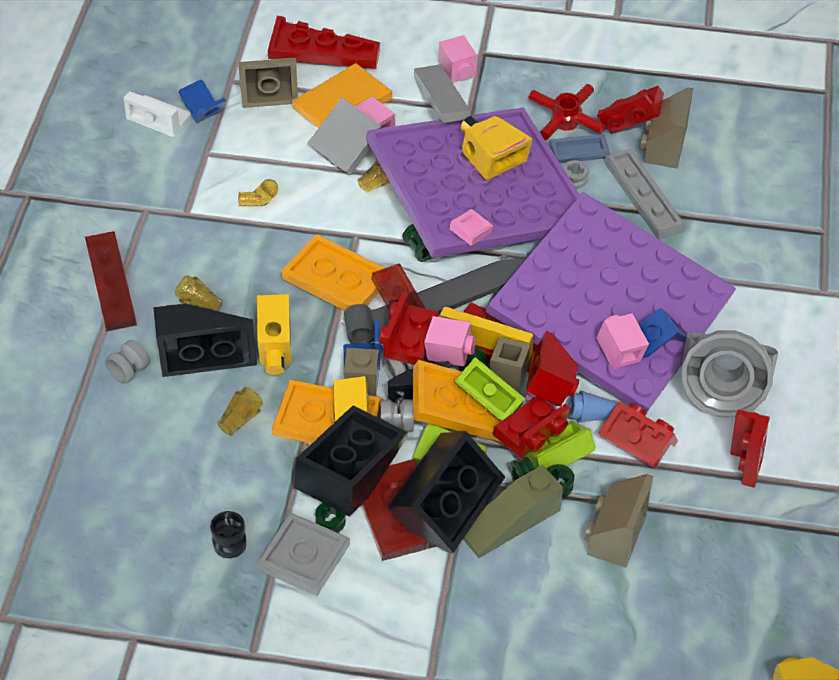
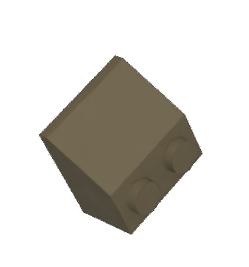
(268, 82)
(667, 131)
(619, 520)

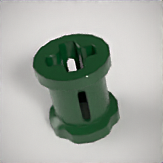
(416, 243)

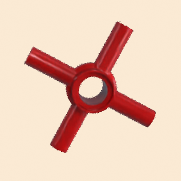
(567, 111)

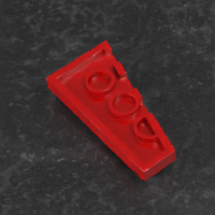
(320, 47)

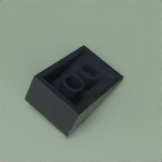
(202, 340)
(348, 460)

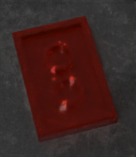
(387, 531)

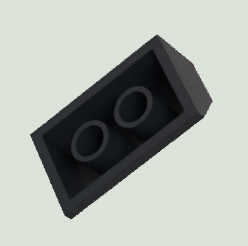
(447, 491)

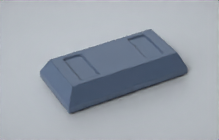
(580, 148)

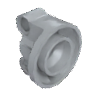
(722, 390)

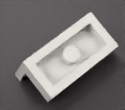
(155, 113)

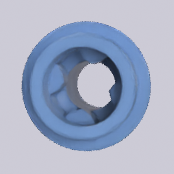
(590, 407)

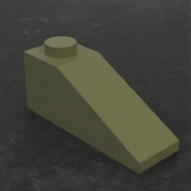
(515, 510)

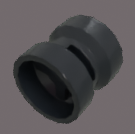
(228, 534)

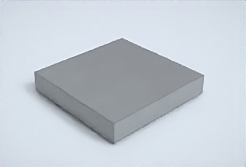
(344, 136)
(303, 554)

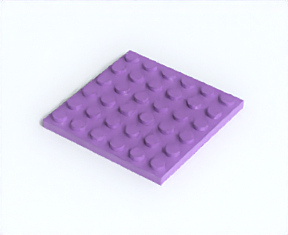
(441, 184)
(601, 268)

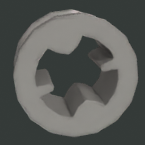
(579, 168)

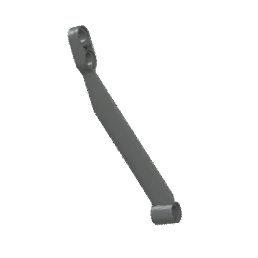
(451, 294)

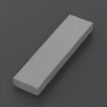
(441, 93)
(644, 194)

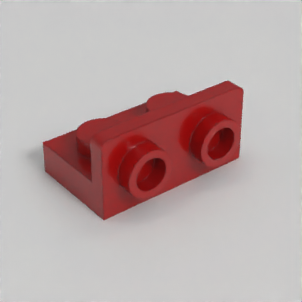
(632, 110)
(406, 331)
(531, 426)
(637, 434)
(749, 443)

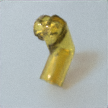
(260, 196)

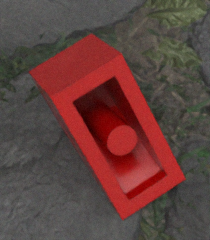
(552, 371)

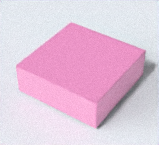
(471, 227)

